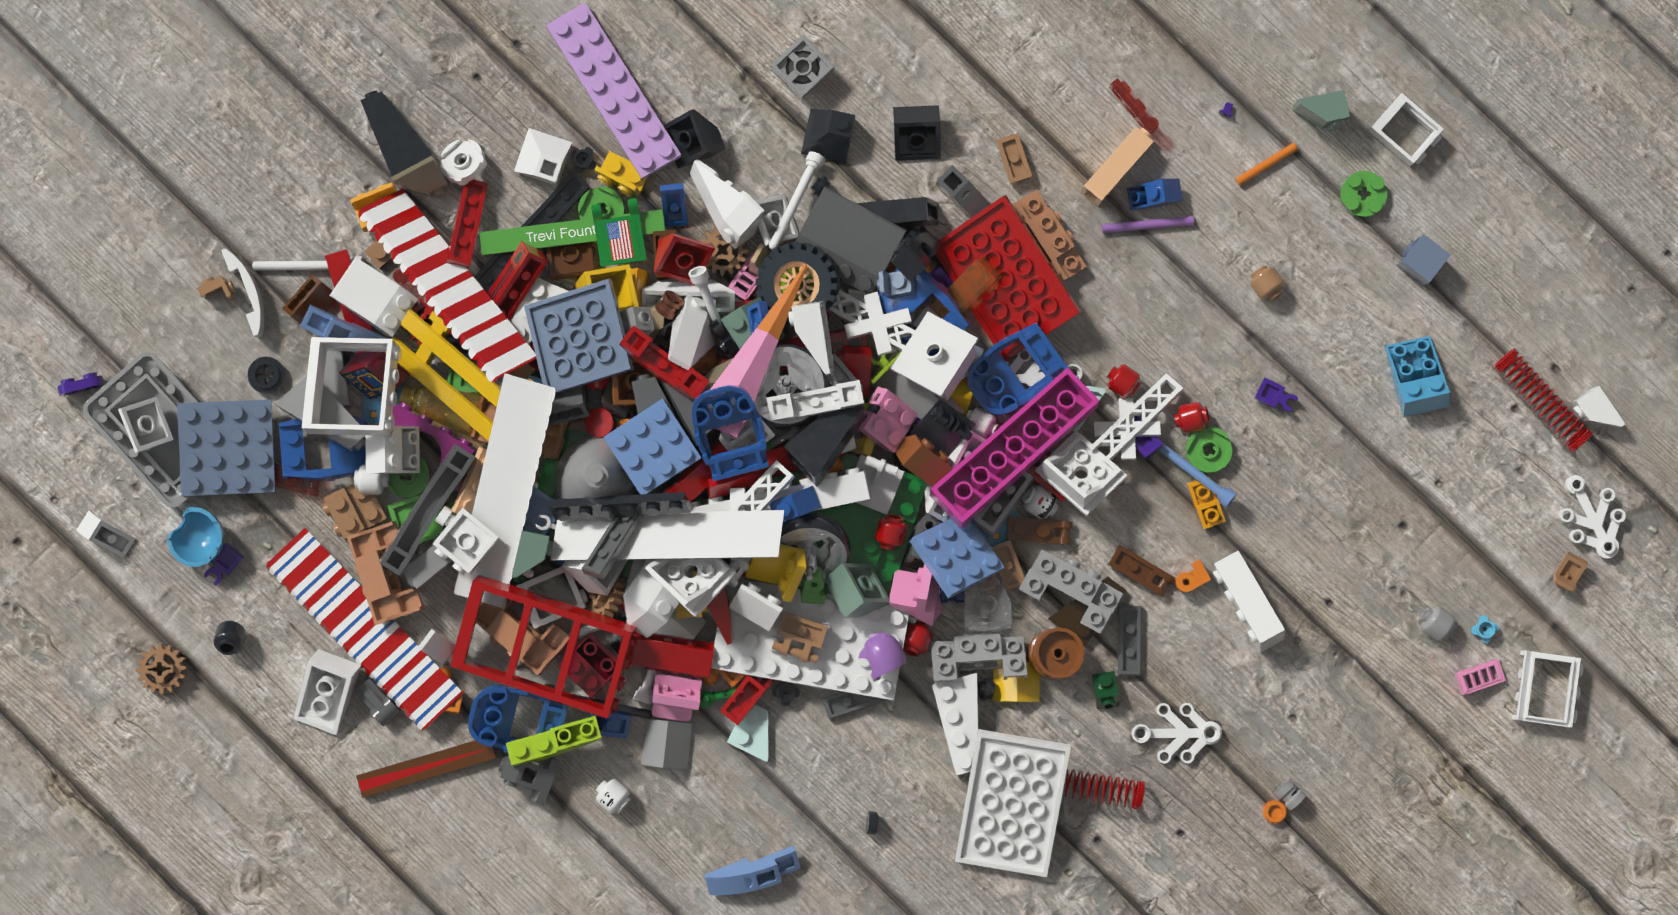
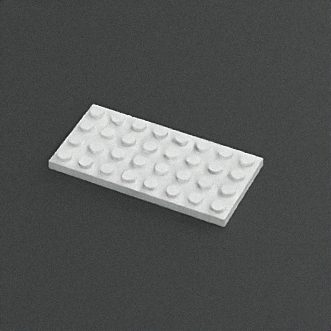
(837, 660)

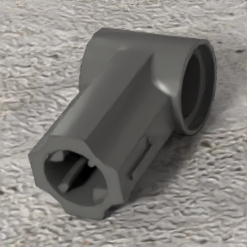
(380, 705)

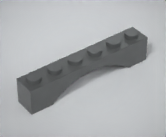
(426, 508)

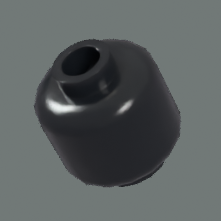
(229, 637)

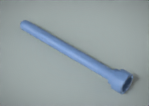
(1225, 495)

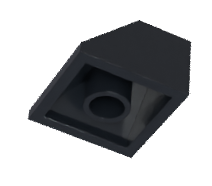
(828, 134)
(694, 137)

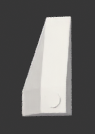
(691, 333)

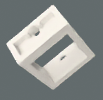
(1420, 116)
(580, 595)

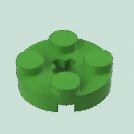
(601, 196)
(1352, 201)
(1221, 446)
(410, 488)

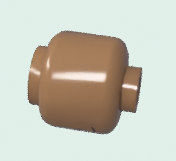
(1267, 283)

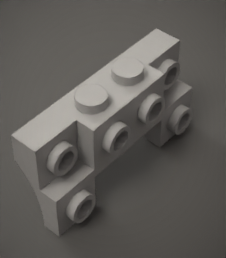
(1072, 581)
(978, 653)

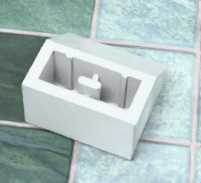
(394, 453)
(756, 605)

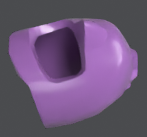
(883, 654)

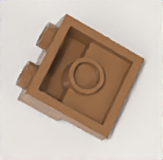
(353, 511)

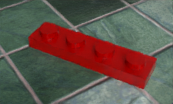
(467, 223)

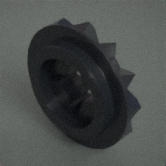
(258, 367)

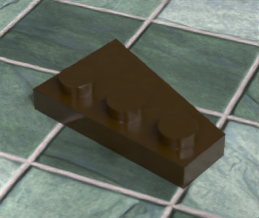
(1071, 615)

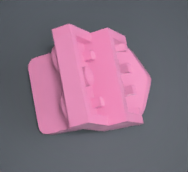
(916, 594)
(675, 695)

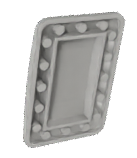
(139, 381)

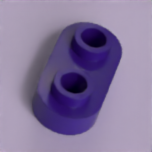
(70, 386)

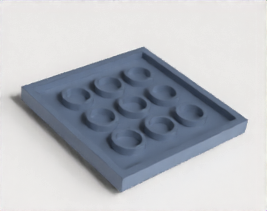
(578, 336)
(226, 447)

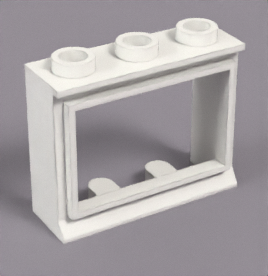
(1524, 693)

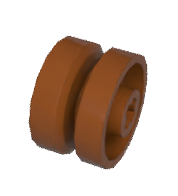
(1065, 644)

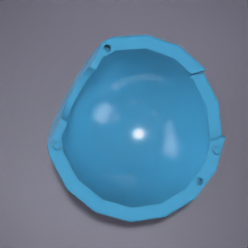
(197, 538)

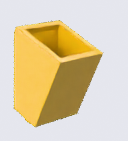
(622, 282)

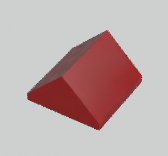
(679, 255)

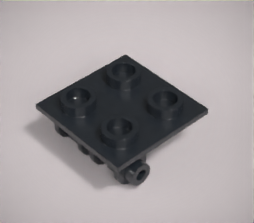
(944, 427)

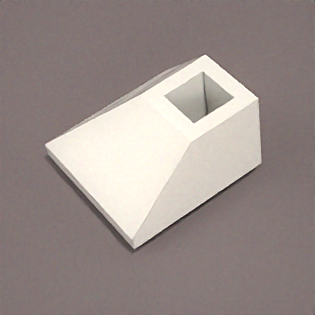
(543, 157)

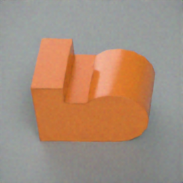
(1190, 580)

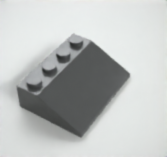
(853, 237)

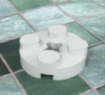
(467, 171)

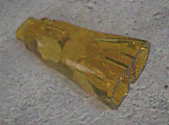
(427, 403)

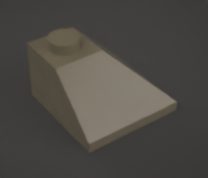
(423, 178)

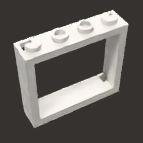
(315, 382)

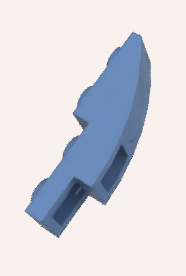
(330, 326)
(752, 876)

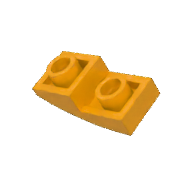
(1206, 504)

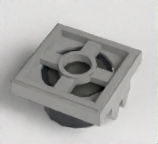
(802, 67)

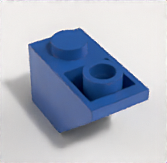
(1154, 194)

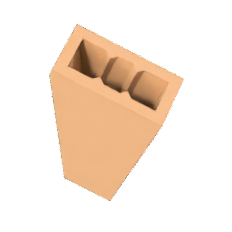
(1117, 165)

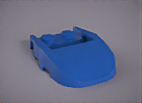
(924, 287)
(997, 385)
(721, 408)
(342, 460)
(495, 710)

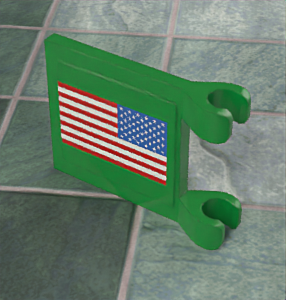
(619, 238)

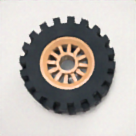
(793, 256)

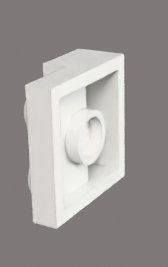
(465, 542)

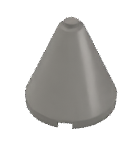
(591, 471)

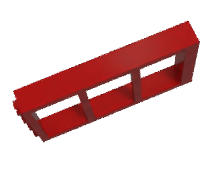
(556, 607)

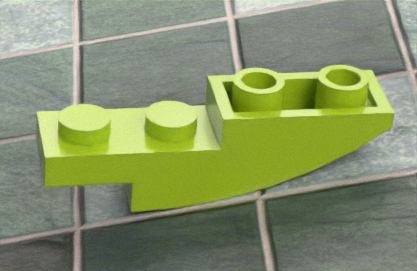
(554, 742)

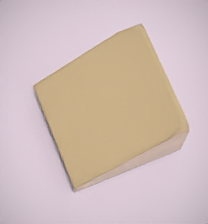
(757, 259)

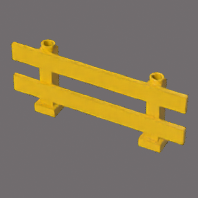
(419, 367)

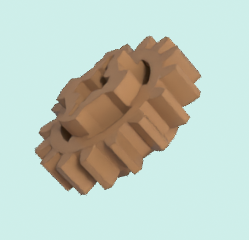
(730, 258)
(608, 603)
(162, 678)

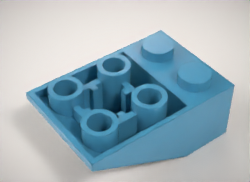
(1417, 376)

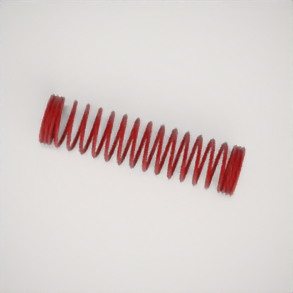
(1582, 435)
(1137, 796)

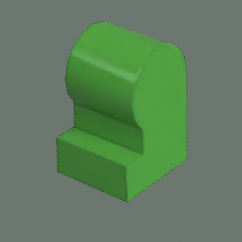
(813, 590)

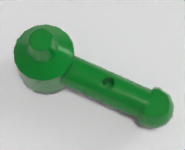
(708, 698)

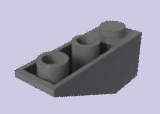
(962, 192)

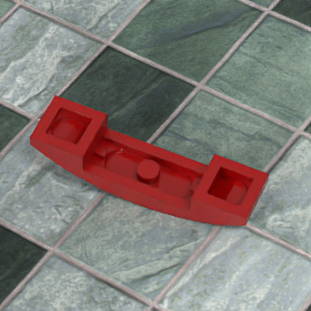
(656, 361)

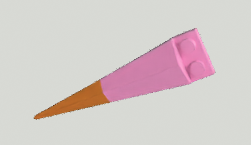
(754, 357)

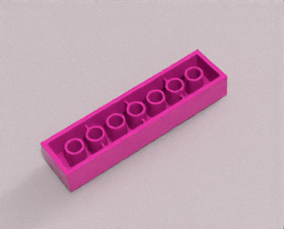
(1014, 448)

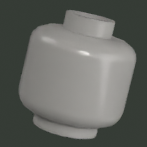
(1437, 623)

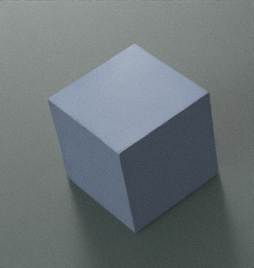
(1423, 259)

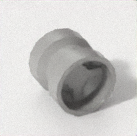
(1289, 794)

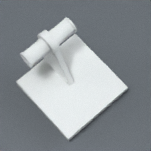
(882, 481)

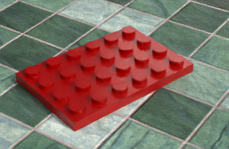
(1029, 284)

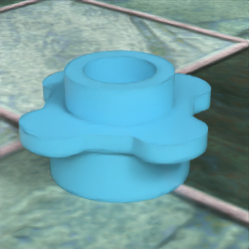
(1484, 635)

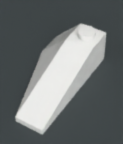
(732, 211)

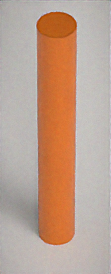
(1266, 164)

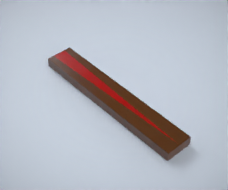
(424, 767)

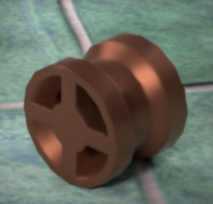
(669, 305)

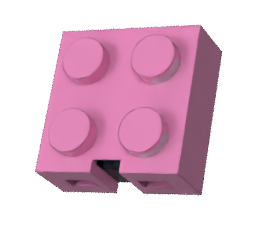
(887, 420)

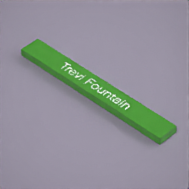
(558, 233)

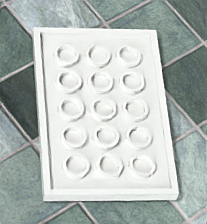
(1012, 803)

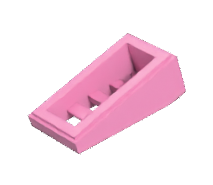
(745, 296)
(1462, 683)

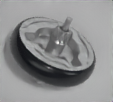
(803, 374)
(808, 529)

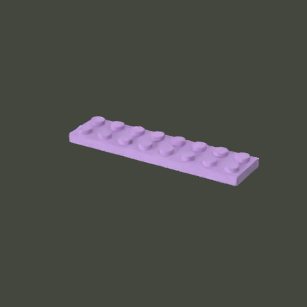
(613, 91)

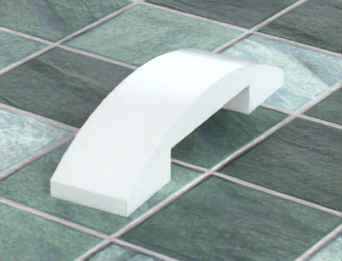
(255, 318)
(815, 401)

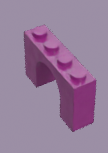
(404, 417)

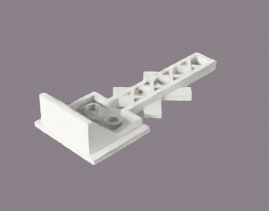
(935, 373)
(1102, 473)
(713, 572)

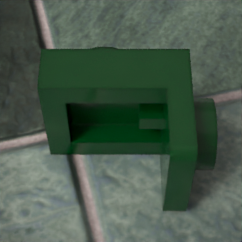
(1106, 690)

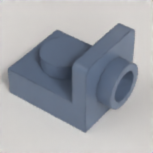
(894, 284)

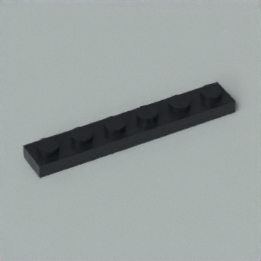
(620, 506)

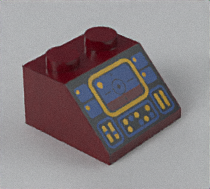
(367, 373)

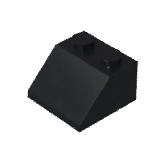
(917, 132)

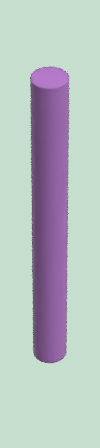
(1147, 224)

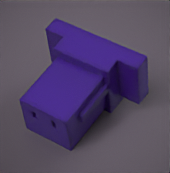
(1226, 110)

